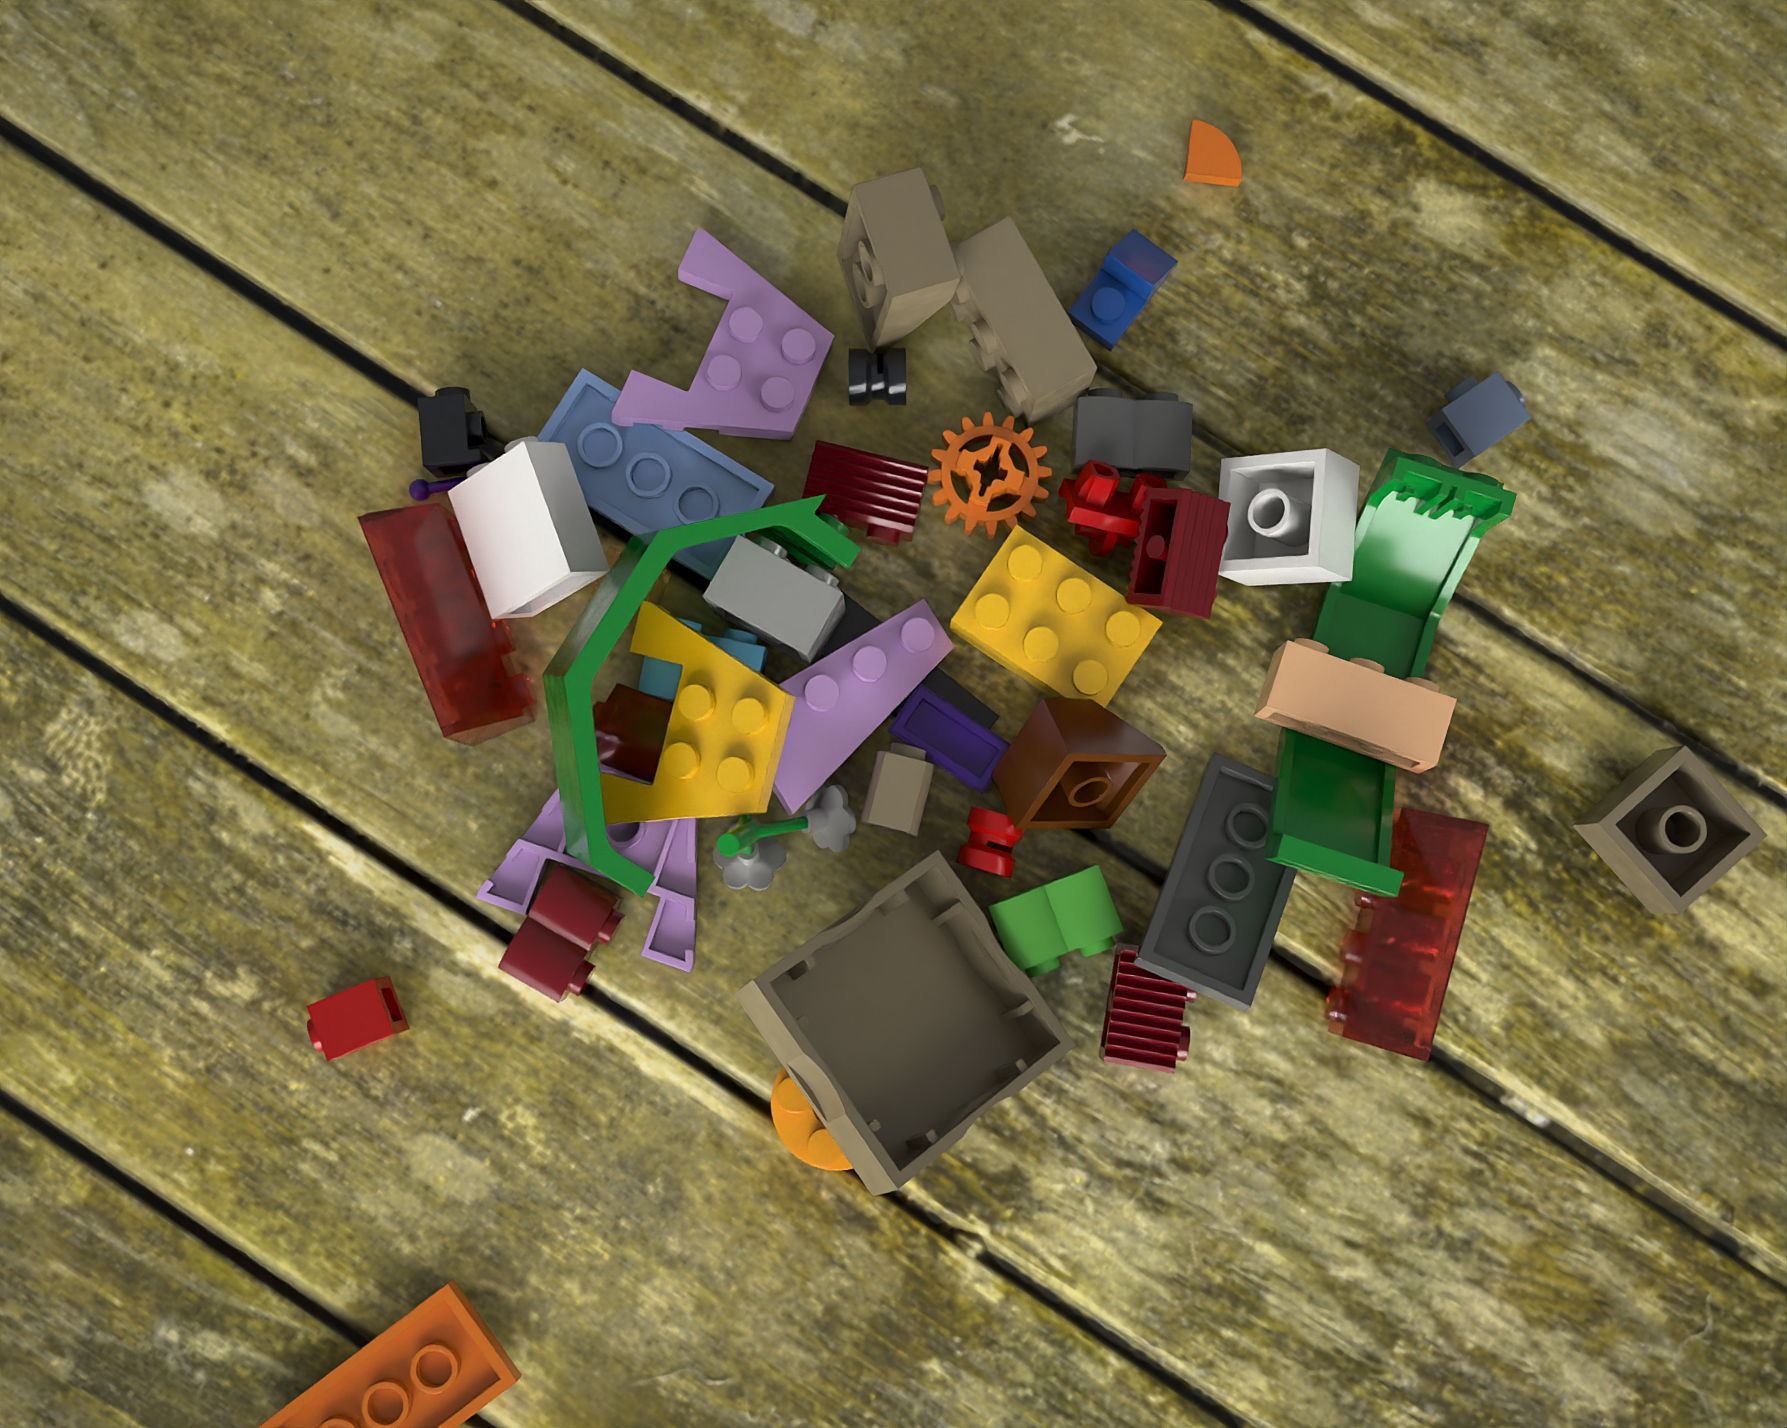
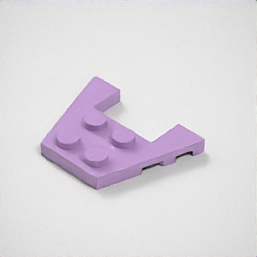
(755, 367)
(660, 847)

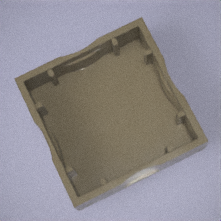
(904, 1023)

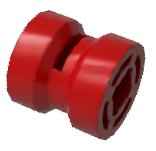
(992, 828)

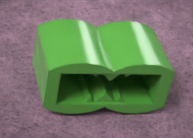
(1057, 919)

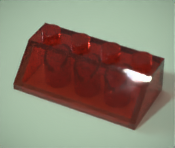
(448, 623)
(1408, 943)

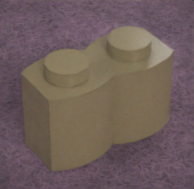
(898, 790)

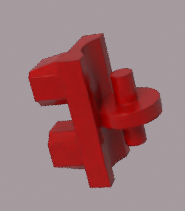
(1101, 510)

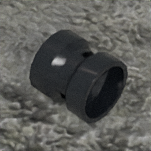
(877, 376)

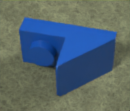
(1121, 289)

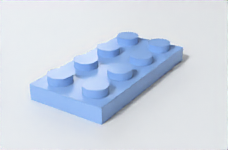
(651, 475)

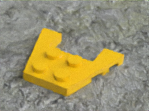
(719, 736)

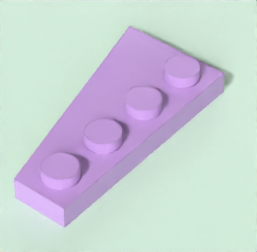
(851, 695)

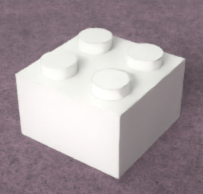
(1289, 517)

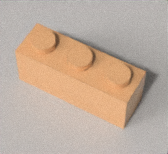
(1356, 705)

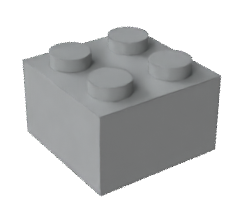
(776, 599)

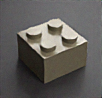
(1669, 830)

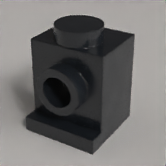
(451, 432)

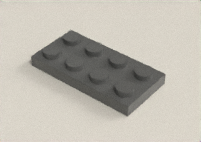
(1219, 891)

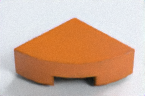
(1211, 156)

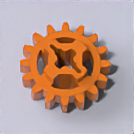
(1010, 482)

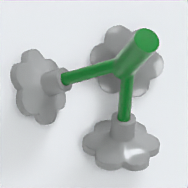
(750, 849)

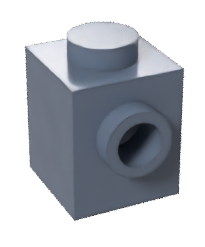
(1477, 417)

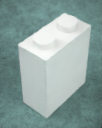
(528, 528)

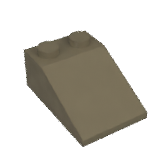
(897, 256)

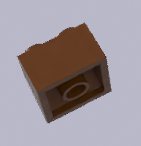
(1074, 767)

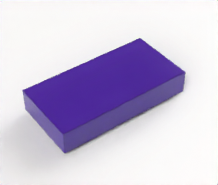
(950, 738)

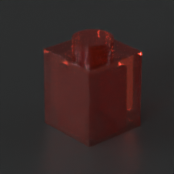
(631, 731)

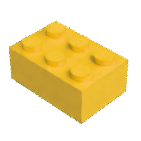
(1053, 622)

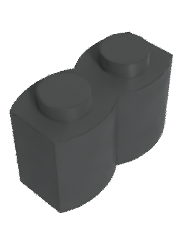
(1133, 434)

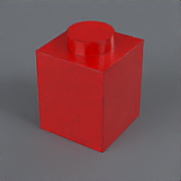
(356, 1018)

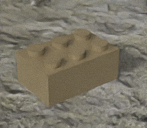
(1019, 326)

